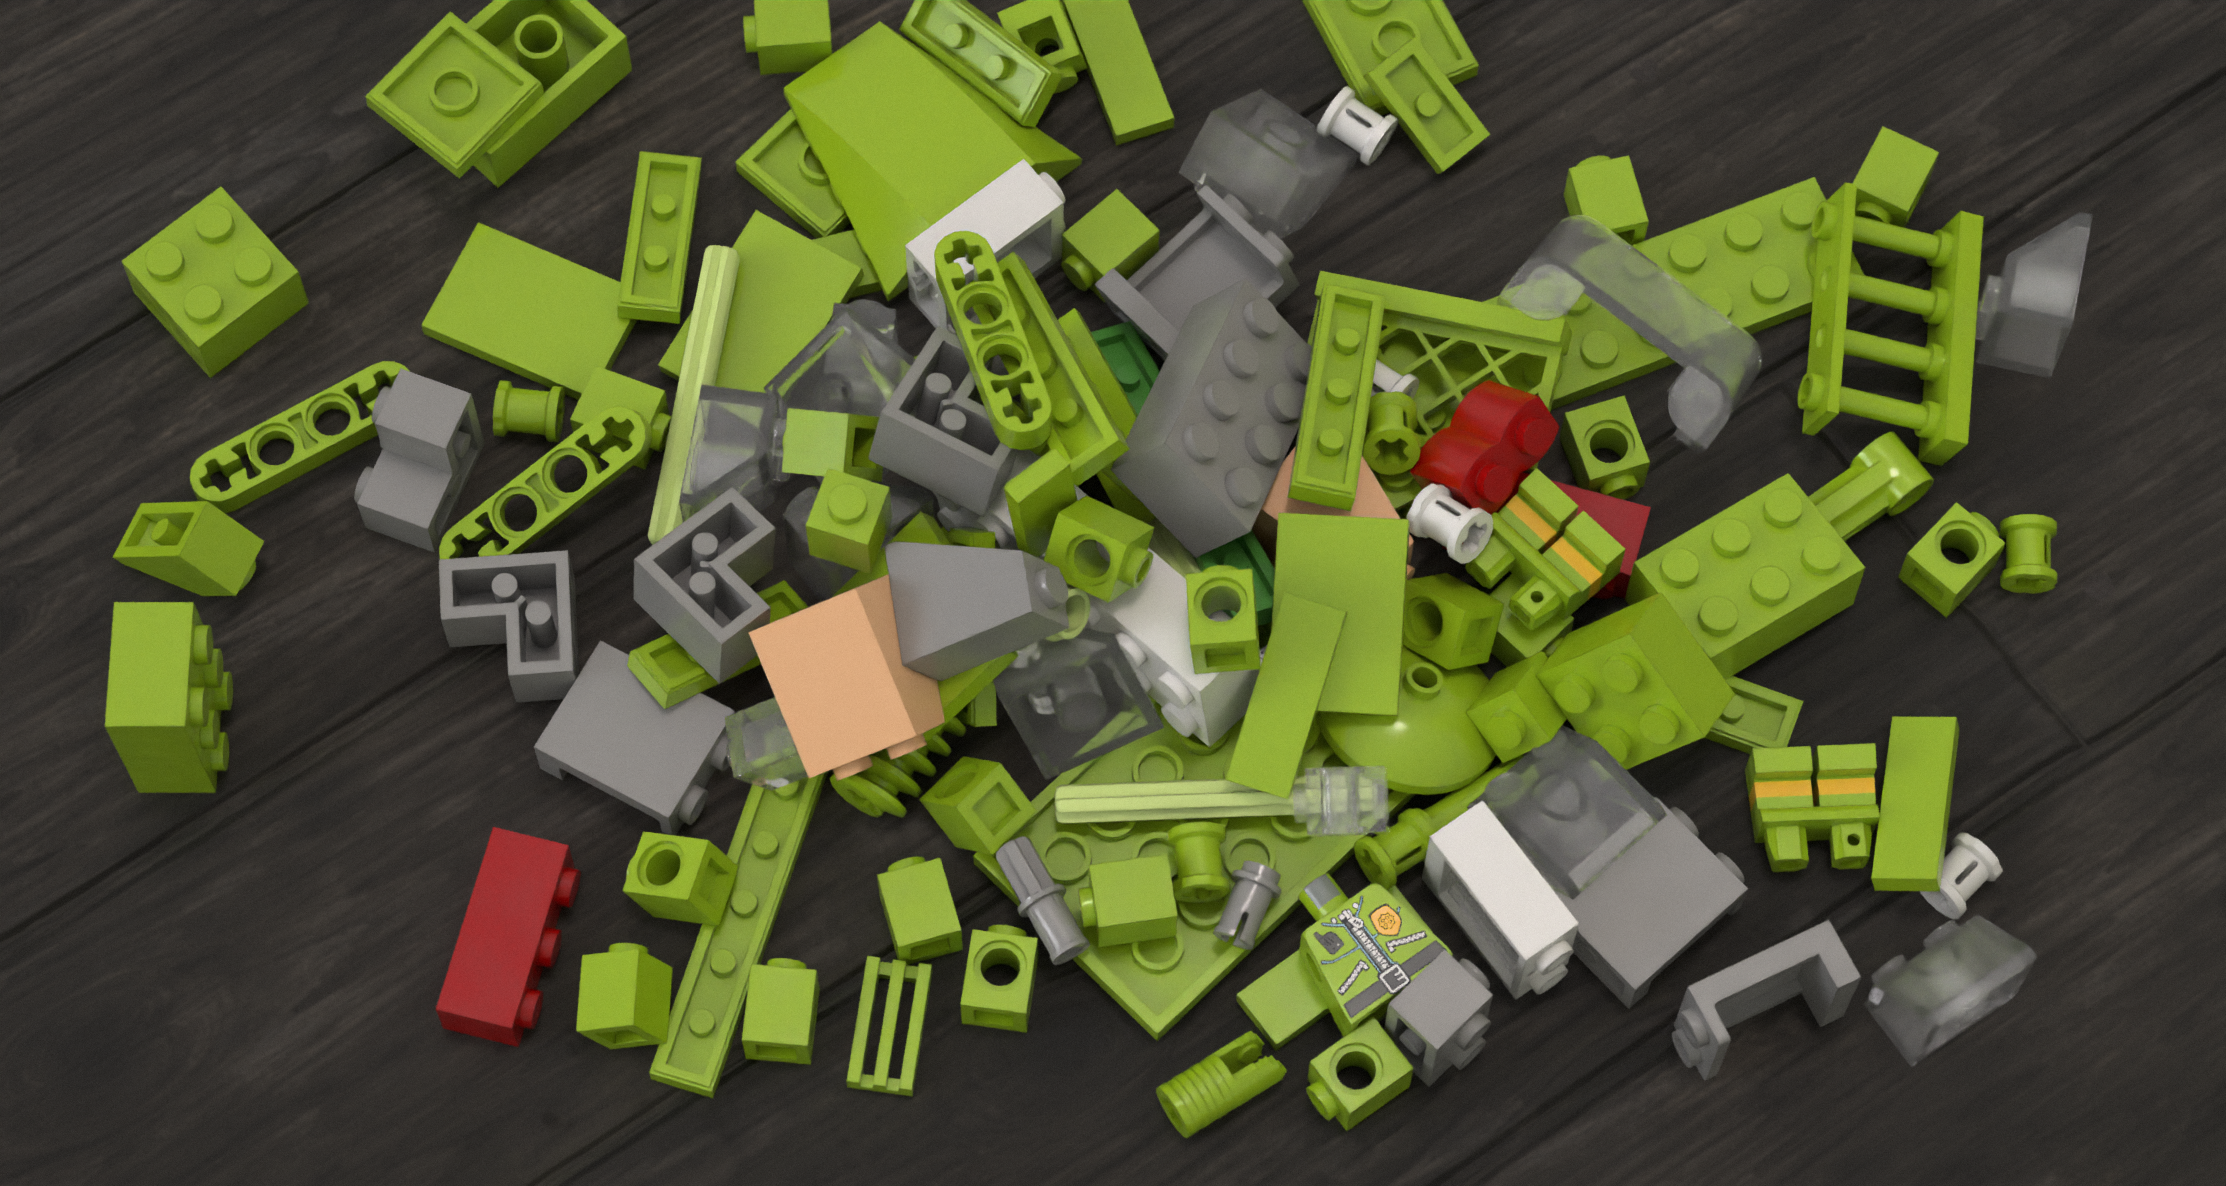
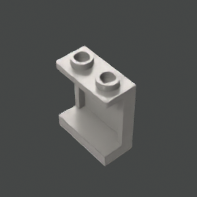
(1194, 265)
(631, 746)
(1653, 905)
(1804, 964)

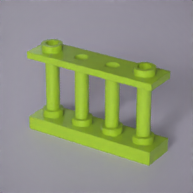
(1947, 308)
(1086, 398)

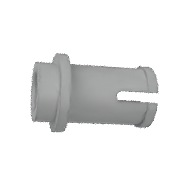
(1249, 901)

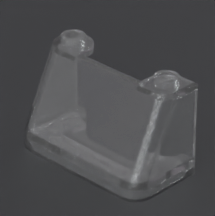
(1714, 350)

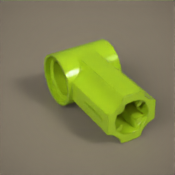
(1879, 481)

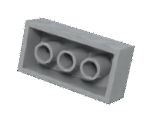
(1218, 419)

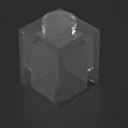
(762, 747)

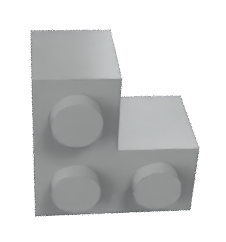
(940, 431)
(425, 461)
(701, 579)
(521, 603)

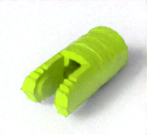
(1218, 1084)

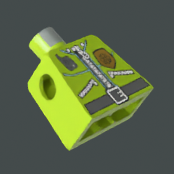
(1362, 949)

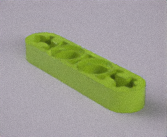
(997, 338)
(298, 427)
(540, 485)

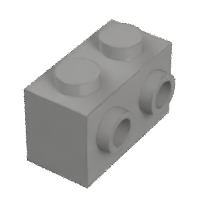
(1441, 1017)

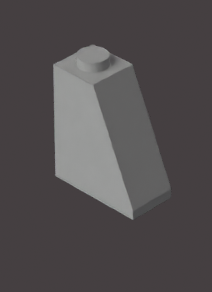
(970, 604)

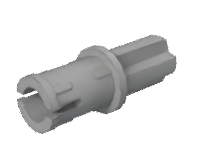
(1041, 900)

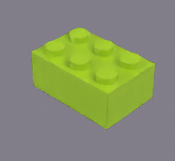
(566, 49)
(1752, 575)
(167, 697)

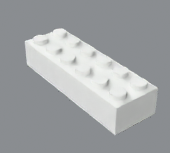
(1148, 625)

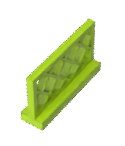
(1459, 323)

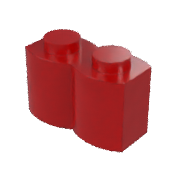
(1487, 445)

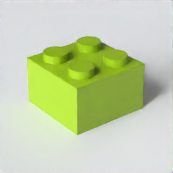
(215, 281)
(1636, 682)

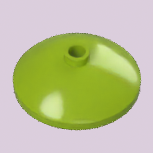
(1432, 740)

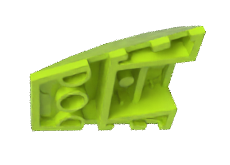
(907, 142)

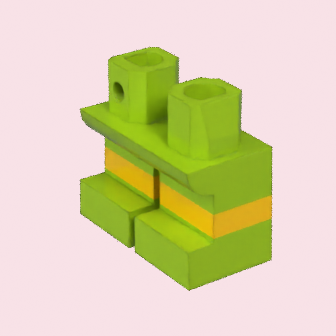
(1549, 551)
(1813, 800)

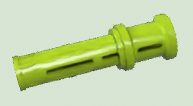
(1408, 840)

